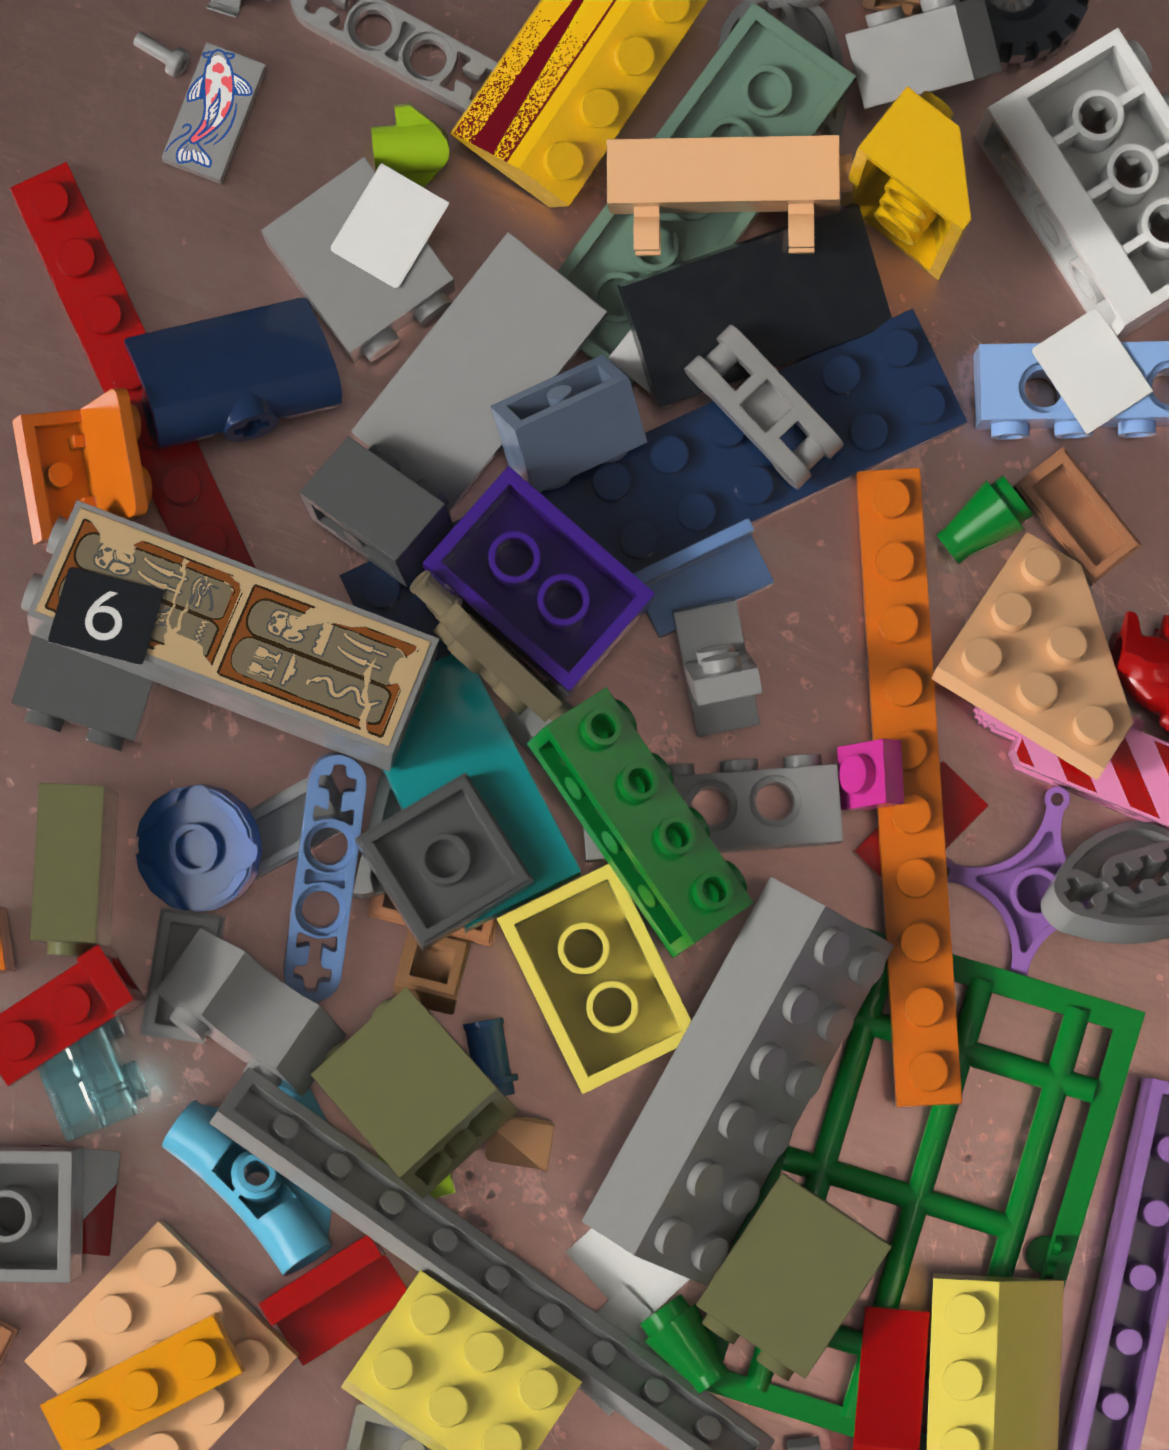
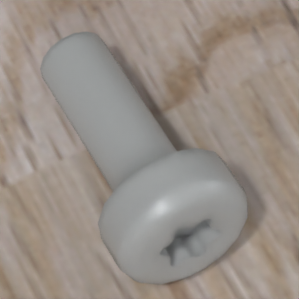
(175, 61)

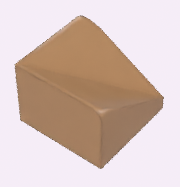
(522, 1143)

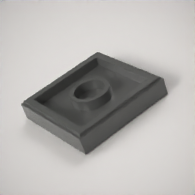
(444, 861)

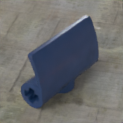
(234, 374)

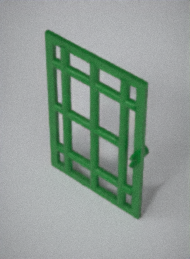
(1044, 1254)

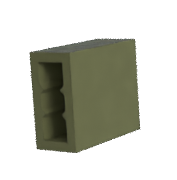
(74, 867)
(413, 1092)
(792, 1278)

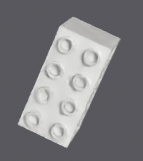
(1069, 175)

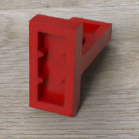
(65, 1012)

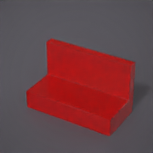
(335, 1298)

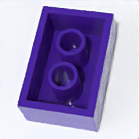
(539, 581)

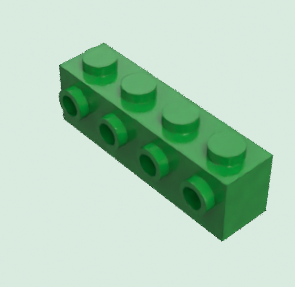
(640, 821)

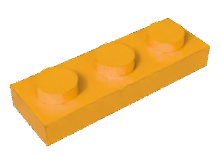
(143, 1386)

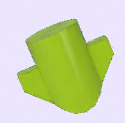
(413, 146)

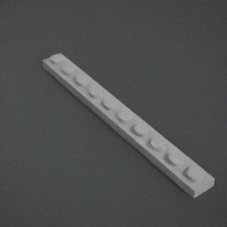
(478, 1270)

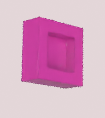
(870, 775)

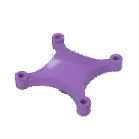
(1021, 882)

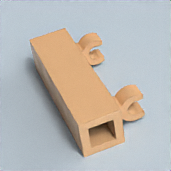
(724, 177)

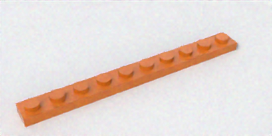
(910, 833)

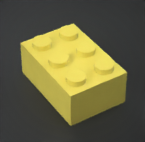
(597, 977)
(458, 1376)

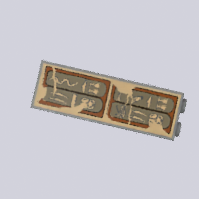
(249, 637)

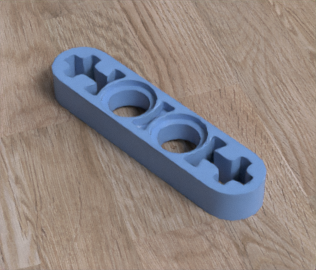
(315, 875)

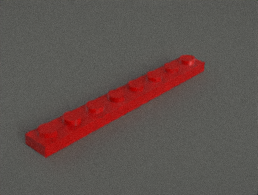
(103, 320)

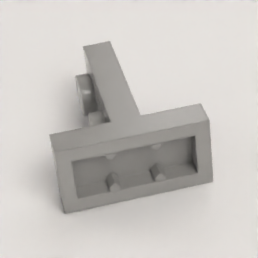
(717, 667)

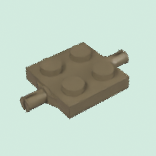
(486, 654)

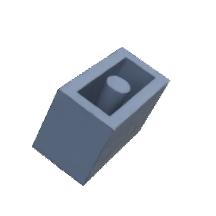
(569, 424)

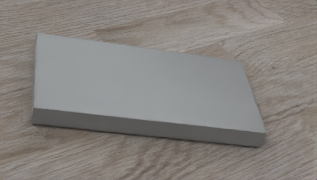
(497, 338)

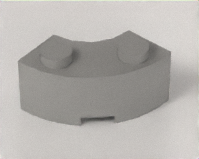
(248, 1012)

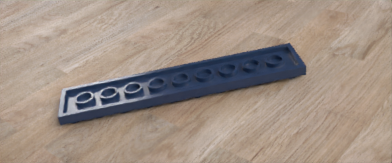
(707, 475)

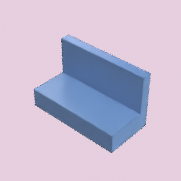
(705, 572)

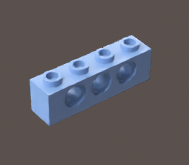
(1006, 410)

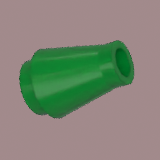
(985, 520)
(685, 1343)

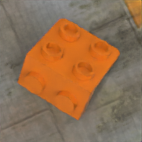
(83, 458)

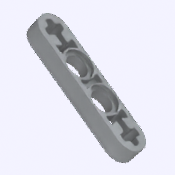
(395, 53)

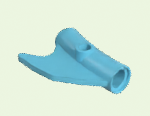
(278, 1212)

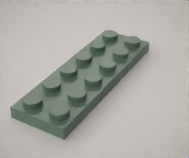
(754, 86)

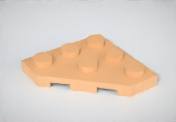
(1042, 659)

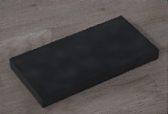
(773, 297)

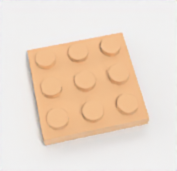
(144, 1300)

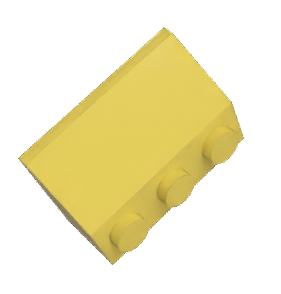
(994, 1363)

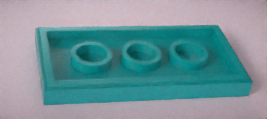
(462, 732)

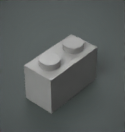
(922, 51)

